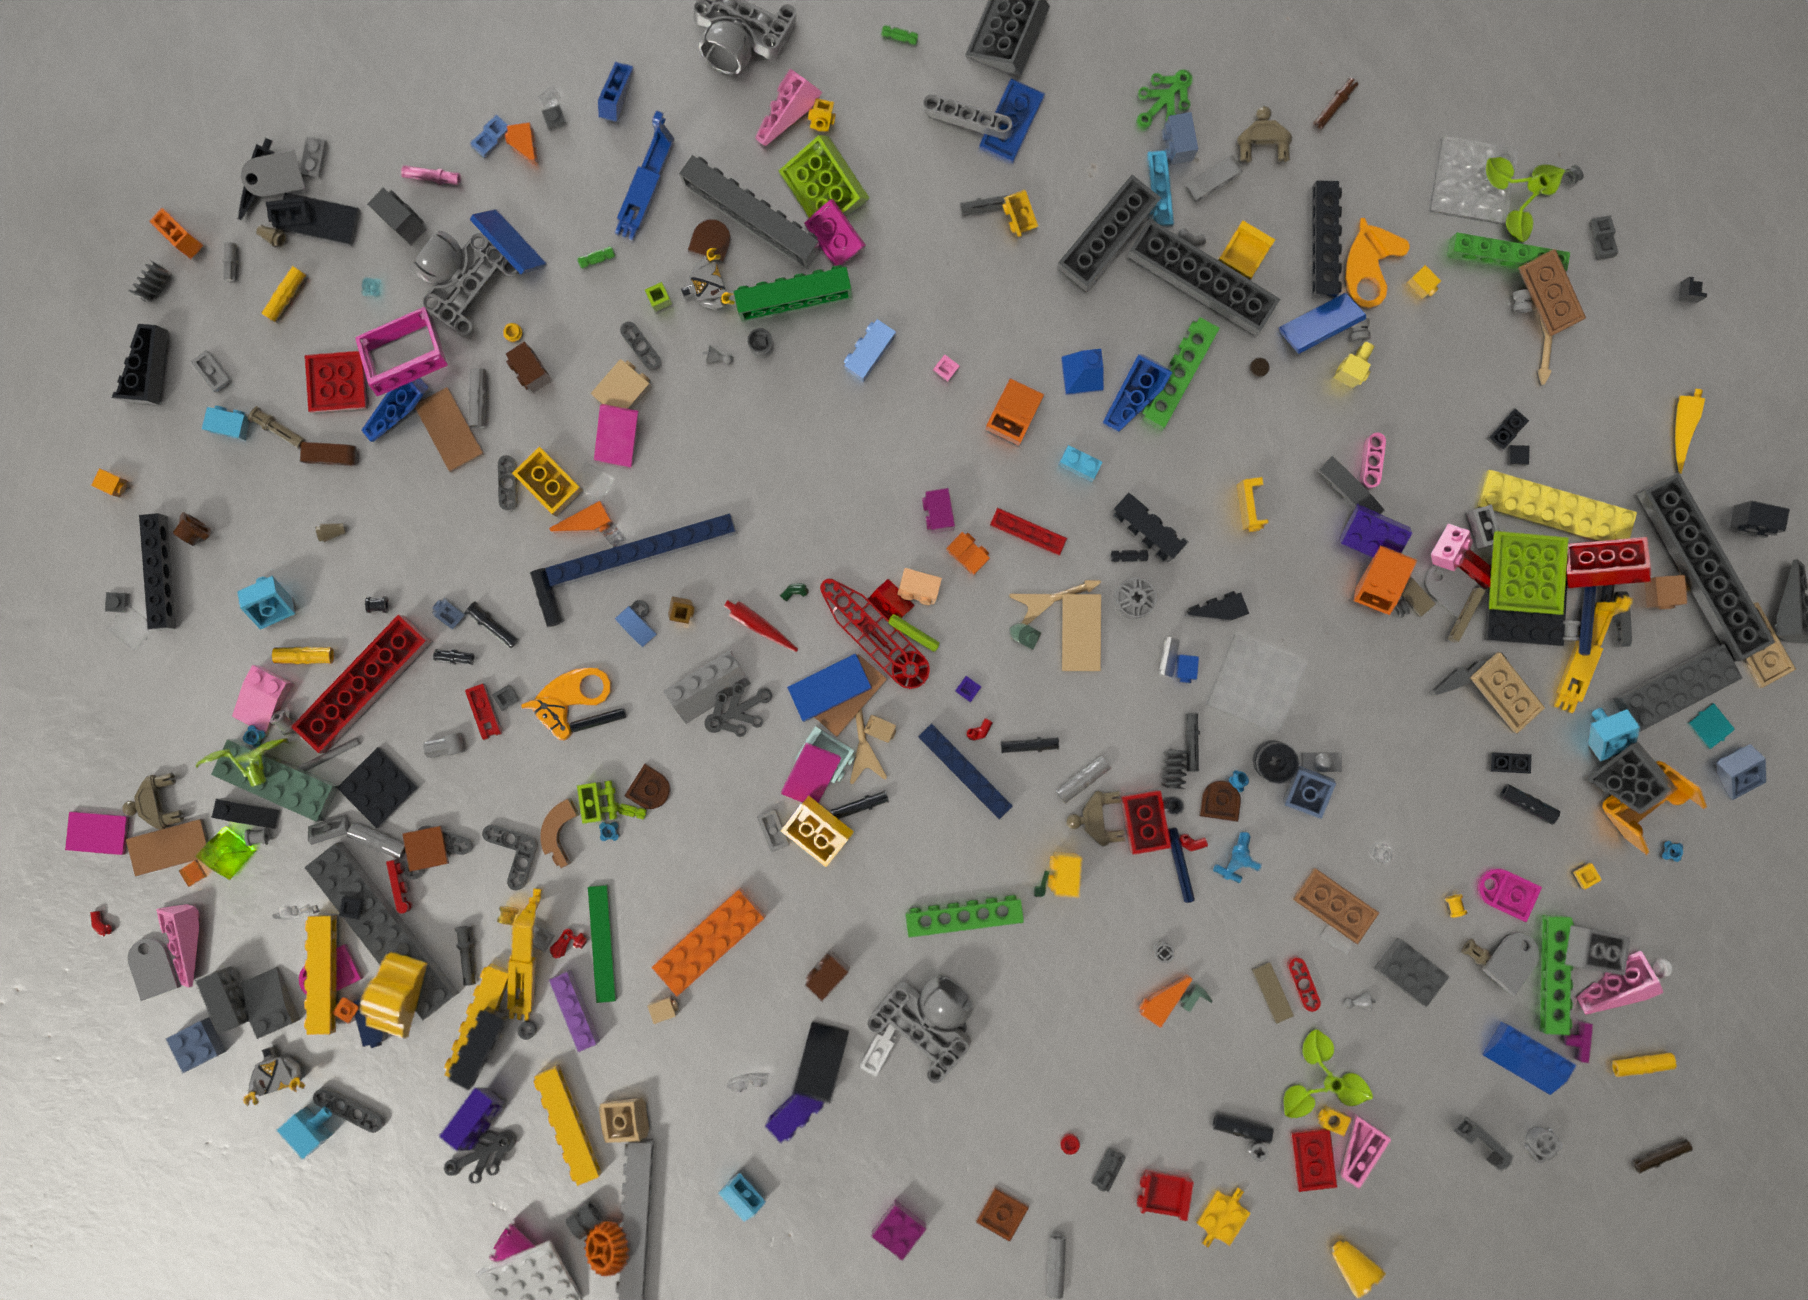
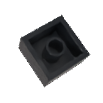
(1759, 518)

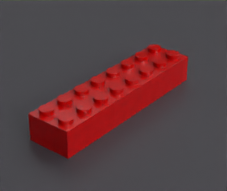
(361, 684)

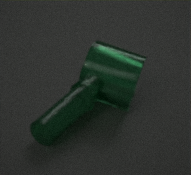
(1039, 891)

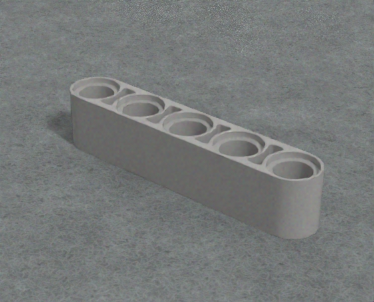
(962, 109)

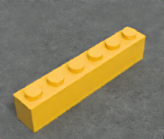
(321, 974)
(489, 994)
(568, 1125)

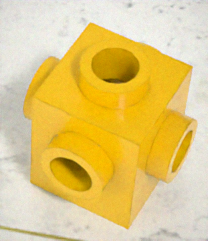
(822, 115)

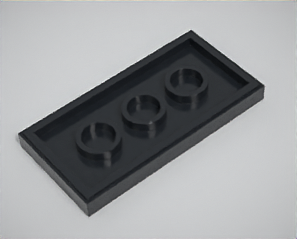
(329, 221)
(820, 1062)

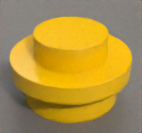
(512, 332)

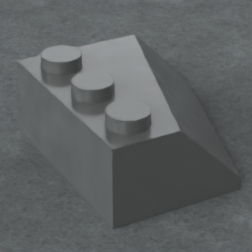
(1634, 779)

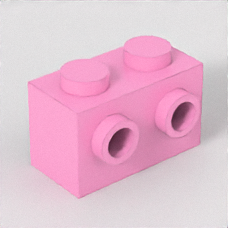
(1451, 547)

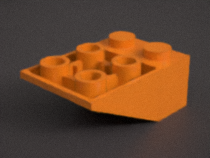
(1014, 412)
(1384, 580)

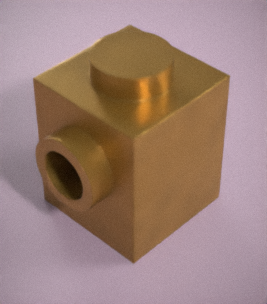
(680, 610)

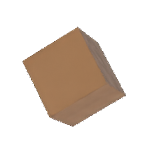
(1666, 592)

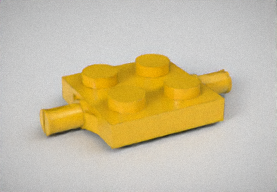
(1223, 1217)

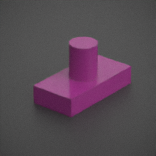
(1581, 1041)

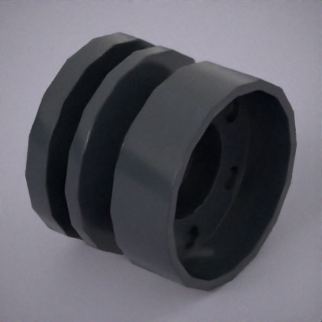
(1285, 766)

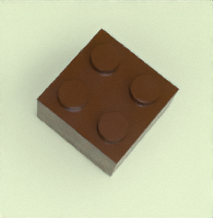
(528, 366)
(827, 976)

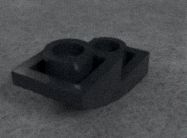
(1508, 428)
(1511, 762)

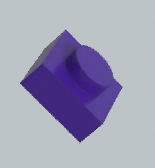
(968, 689)

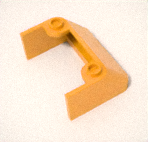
(1627, 819)

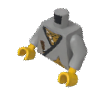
(708, 283)
(273, 1075)

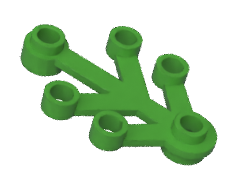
(1165, 96)

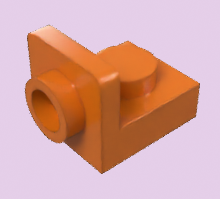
(346, 1010)

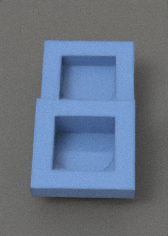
(490, 137)
(635, 626)

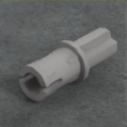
(229, 261)

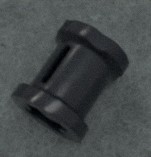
(376, 604)

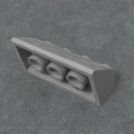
(698, 690)

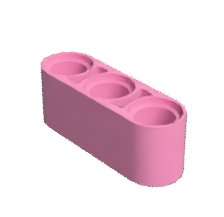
(1376, 452)

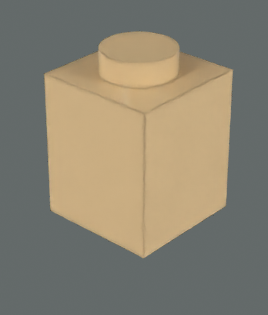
(880, 728)
(663, 1009)

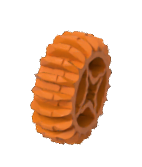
(606, 1249)

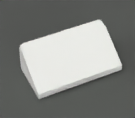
(1169, 657)

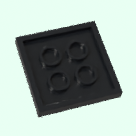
(378, 787)

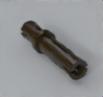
(1655, 1159)

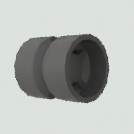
(760, 343)
(582, 1222)

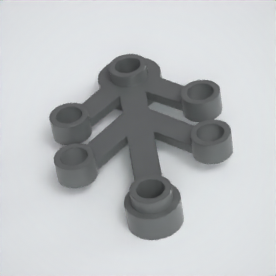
(735, 711)
(482, 1154)

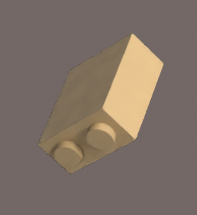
(622, 386)

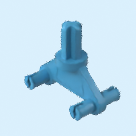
(1240, 858)

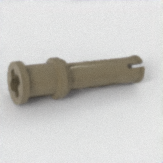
(268, 423)
(1482, 954)

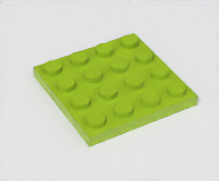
(1528, 573)

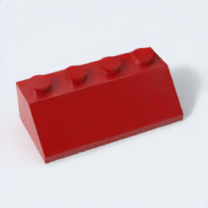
(1608, 562)

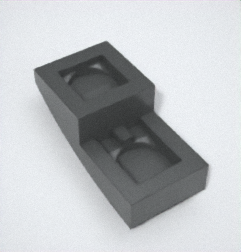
(1603, 237)

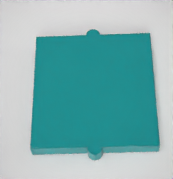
(1711, 726)

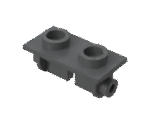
(1108, 1170)

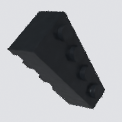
(143, 367)
(1148, 528)

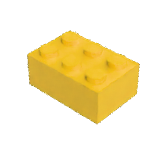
(547, 481)
(817, 831)
(1065, 874)

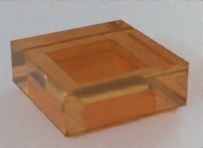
(192, 873)

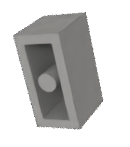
(1483, 525)

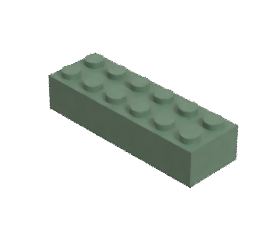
(285, 783)

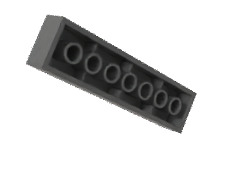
(749, 211)
(1203, 277)

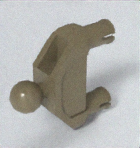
(1265, 132)
(149, 803)
(1093, 819)

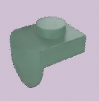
(1025, 635)
(1190, 998)

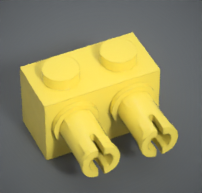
(1354, 368)

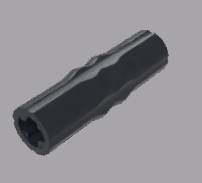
(546, 597)
(1530, 804)
(1242, 1128)

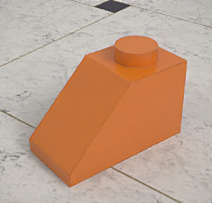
(522, 141)

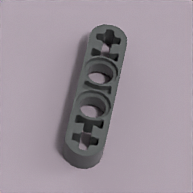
(350, 1105)

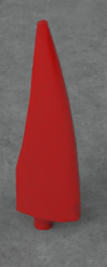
(757, 624)

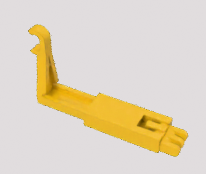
(1581, 666)
(521, 962)

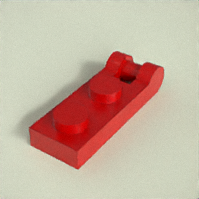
(483, 711)
(399, 886)

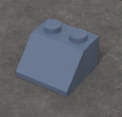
(1742, 771)

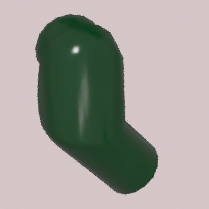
(794, 588)

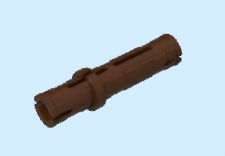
(1341, 96)

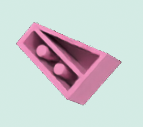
(1362, 1151)

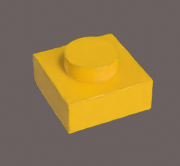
(1587, 876)

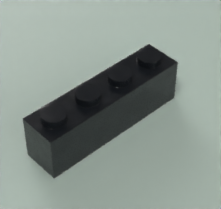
(478, 1048)

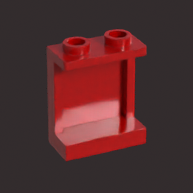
(1165, 1194)

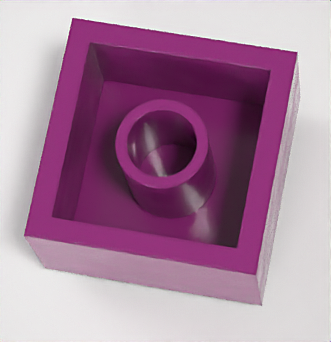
(939, 511)
(898, 1230)

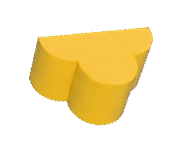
(394, 994)

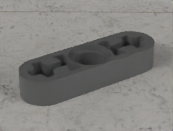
(628, 338)
(503, 497)
(1623, 623)

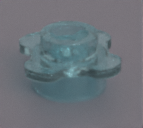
(366, 283)

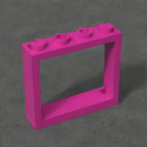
(407, 371)

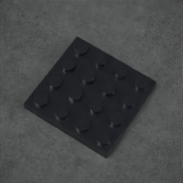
(1525, 626)

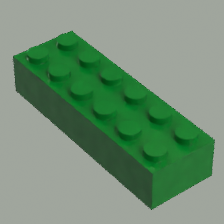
(793, 293)

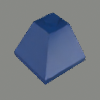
(1083, 372)

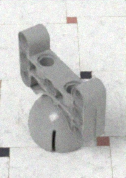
(738, 34)
(443, 263)
(934, 1013)

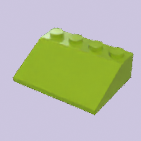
(822, 175)

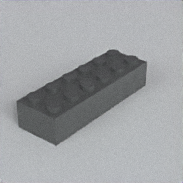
(1109, 233)
(1679, 686)

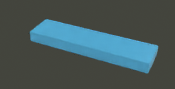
(1160, 185)

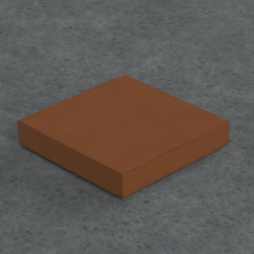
(425, 848)
(1002, 1214)

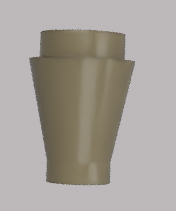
(273, 236)
(329, 531)

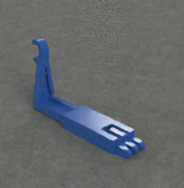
(645, 180)

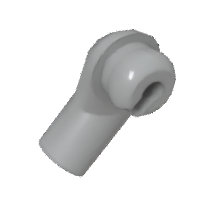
(1194, 240)

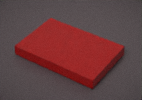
(1313, 1159)

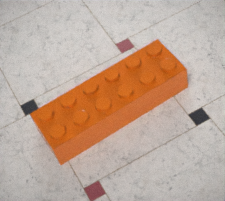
(708, 942)

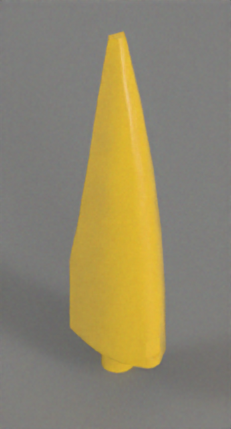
(1687, 418)

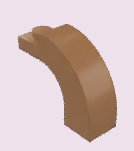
(552, 828)

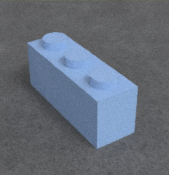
(869, 349)

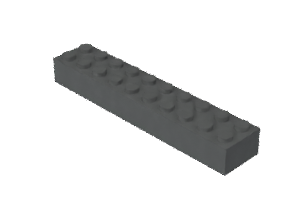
(1705, 567)
(379, 923)

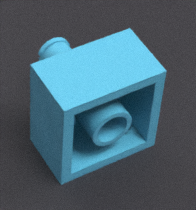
(266, 602)
(1612, 734)
(306, 1131)

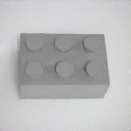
(1597, 950)

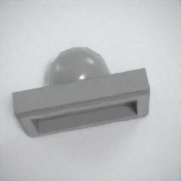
(1322, 762)

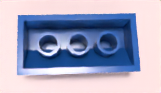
(1528, 1059)

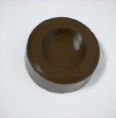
(1259, 367)

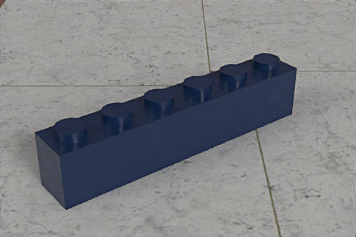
(965, 771)

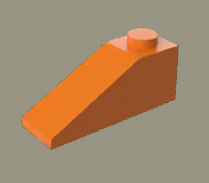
(176, 233)
(590, 519)
(1162, 1002)

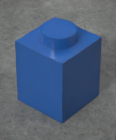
(1186, 668)

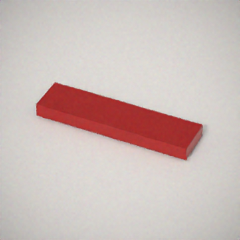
(1028, 531)

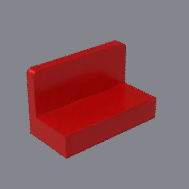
(1476, 568)
(888, 602)

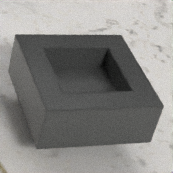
(554, 117)
(116, 602)
(505, 697)

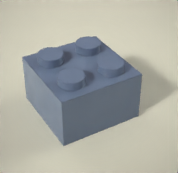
(1180, 138)
(1309, 792)
(195, 1045)

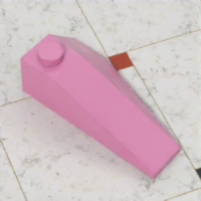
(793, 101)
(182, 931)
(1620, 990)

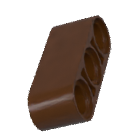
(328, 454)

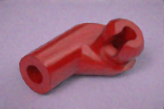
(979, 732)
(1191, 844)
(97, 924)

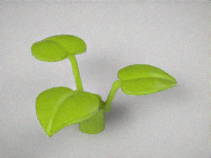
(1545, 180)
(254, 772)
(1350, 1089)

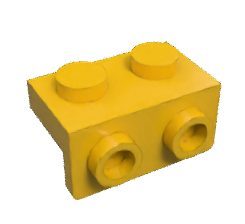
(1020, 212)

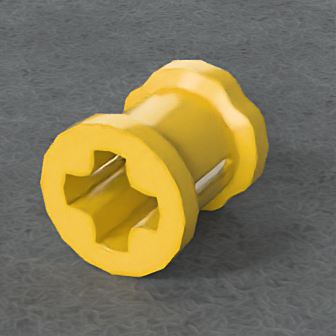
(1456, 905)

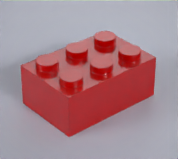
(1145, 822)

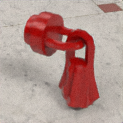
(559, 947)

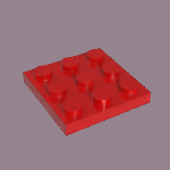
(335, 382)

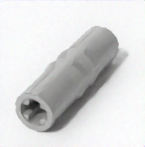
(477, 398)
(1083, 779)
(376, 840)
(1056, 1266)

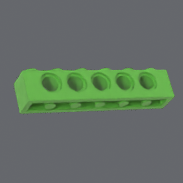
(1497, 251)
(1207, 333)
(955, 924)
(1549, 965)

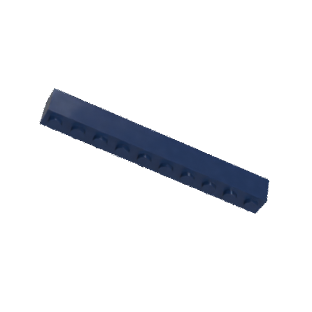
(641, 550)

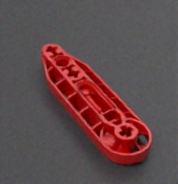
(867, 625)

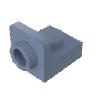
(447, 613)

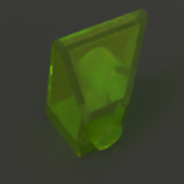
(225, 853)

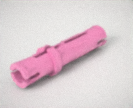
(439, 176)

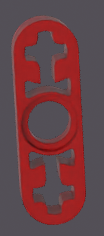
(1304, 999)

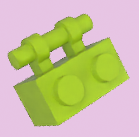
(592, 803)

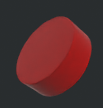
(1070, 1144)

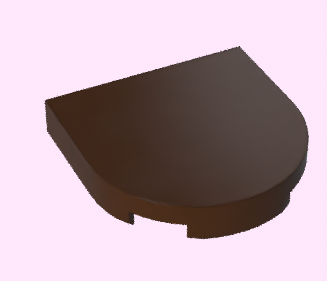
(709, 235)
(649, 788)
(1220, 801)

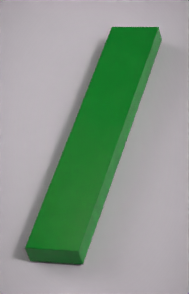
(602, 943)

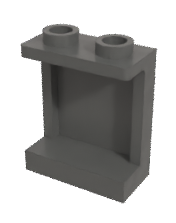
(1471, 1131)

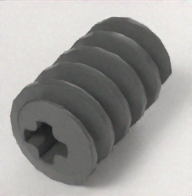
(150, 281)
(1174, 768)

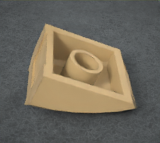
(624, 1120)

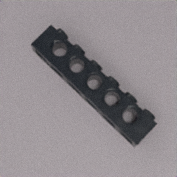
(1320, 287)
(157, 572)

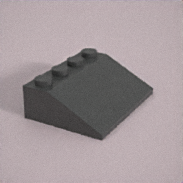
(1008, 33)

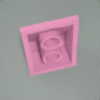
(261, 697)

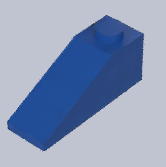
(614, 92)

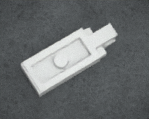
(878, 1051)

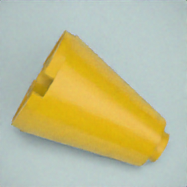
(1356, 1268)

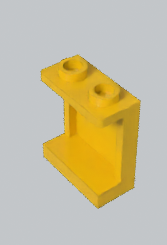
(1246, 250)
(1247, 506)

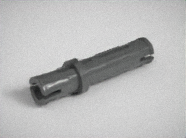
(982, 204)
(1192, 741)

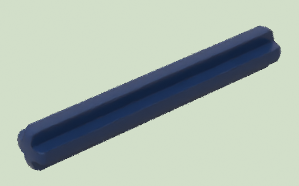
(1587, 620)
(1180, 865)

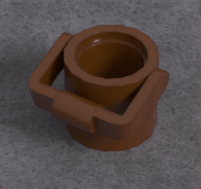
(191, 529)

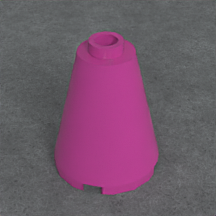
(510, 1243)

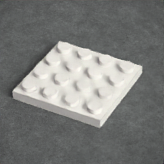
(529, 1276)

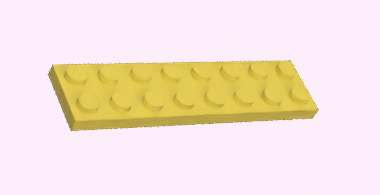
(1555, 508)

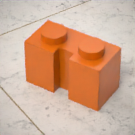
(968, 553)

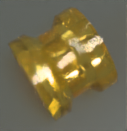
(507, 915)

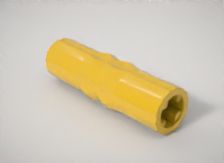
(283, 294)
(302, 655)
(1644, 1064)

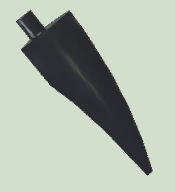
(247, 197)

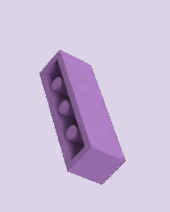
(574, 1010)

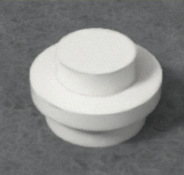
(1662, 968)

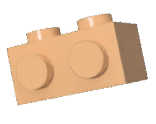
(919, 586)

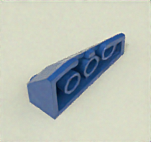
(1140, 387)
(393, 408)

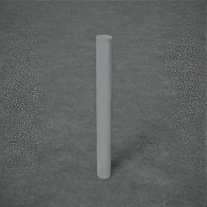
(330, 754)

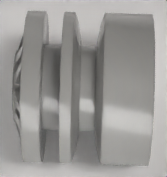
(1129, 608)

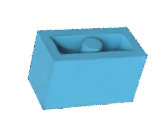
(226, 423)
(1080, 463)
(742, 1197)

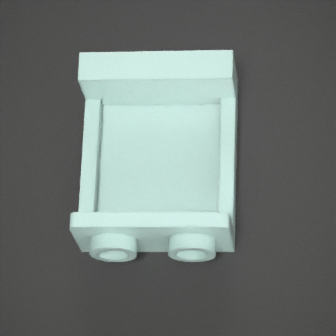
(827, 742)

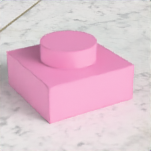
(946, 368)

